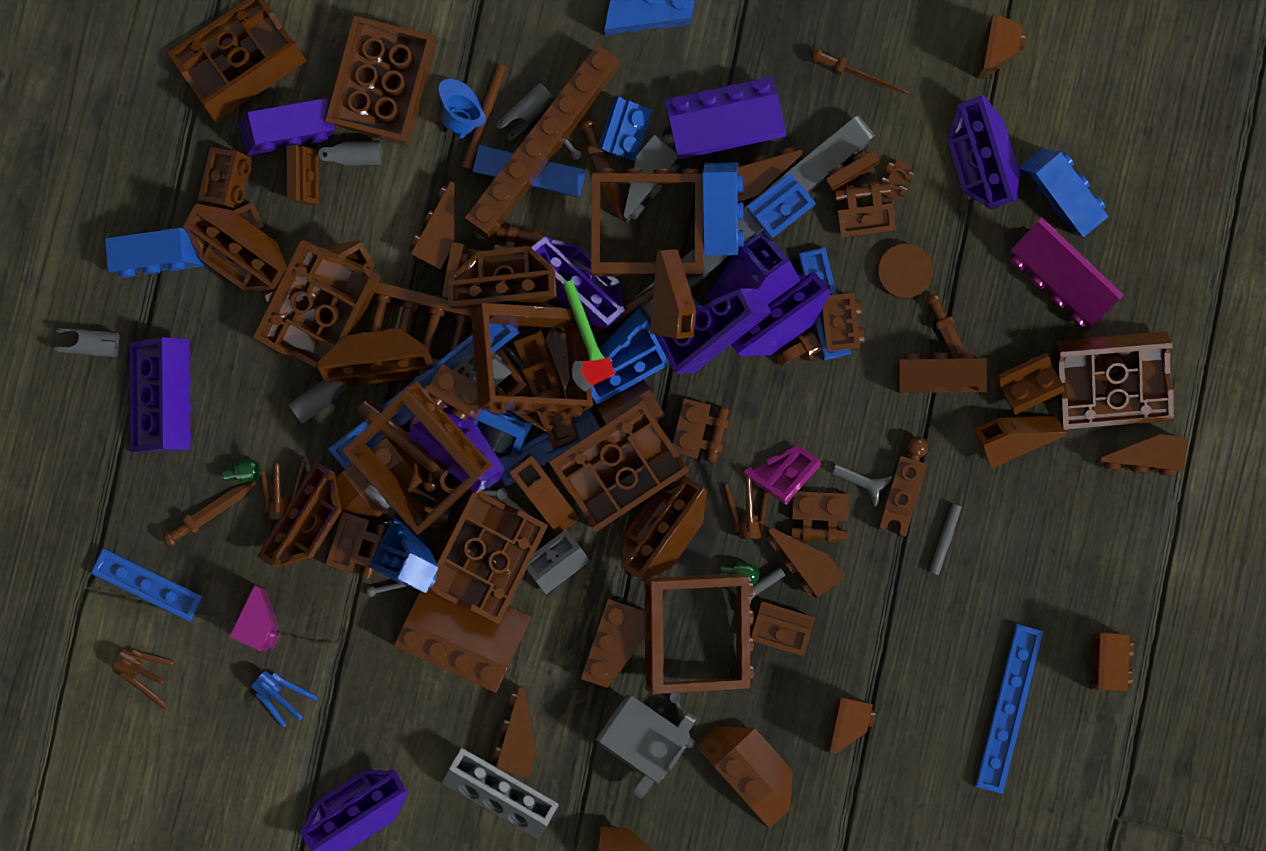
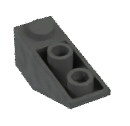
(653, 156)

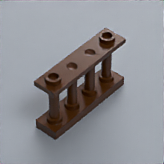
(410, 302)

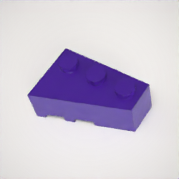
(284, 126)
(424, 437)

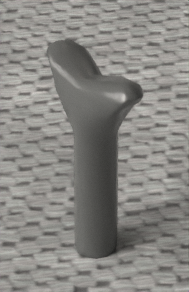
(873, 486)
(763, 583)

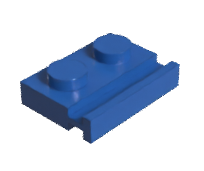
(624, 129)
(781, 205)

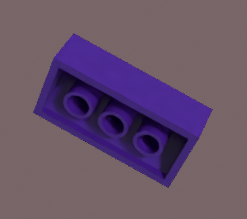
(725, 117)
(159, 395)

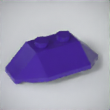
(983, 154)
(598, 294)
(790, 316)
(354, 811)

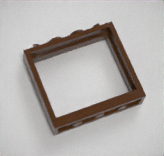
(635, 176)
(526, 316)
(443, 430)
(654, 632)

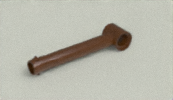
(400, 437)

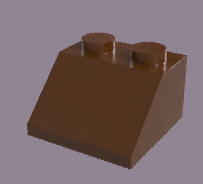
(626, 399)
(1111, 662)

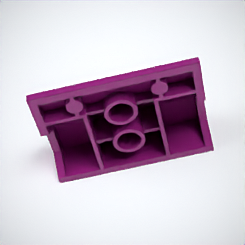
(1064, 274)

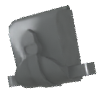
(645, 741)

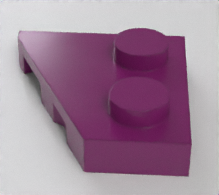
(785, 473)

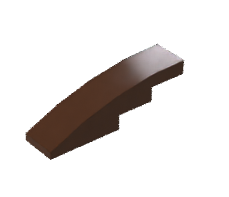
(545, 383)

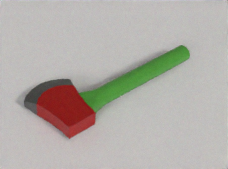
(598, 368)

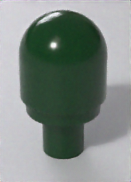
(243, 471)
(745, 568)

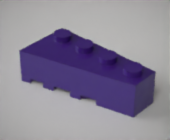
(715, 329)

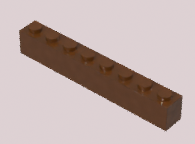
(543, 142)

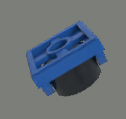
(503, 430)

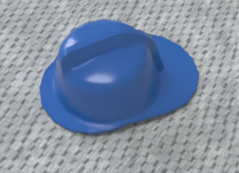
(460, 107)

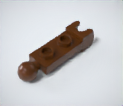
(905, 487)

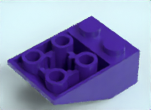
(759, 267)

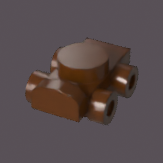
(899, 174)

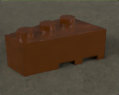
(941, 373)
(615, 642)

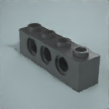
(500, 793)

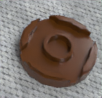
(905, 271)

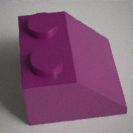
(257, 622)

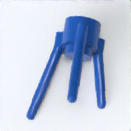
(268, 688)

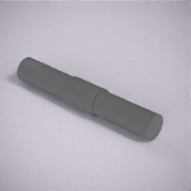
(945, 539)

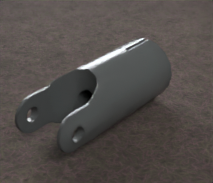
(527, 110)
(354, 153)
(91, 342)
(316, 399)

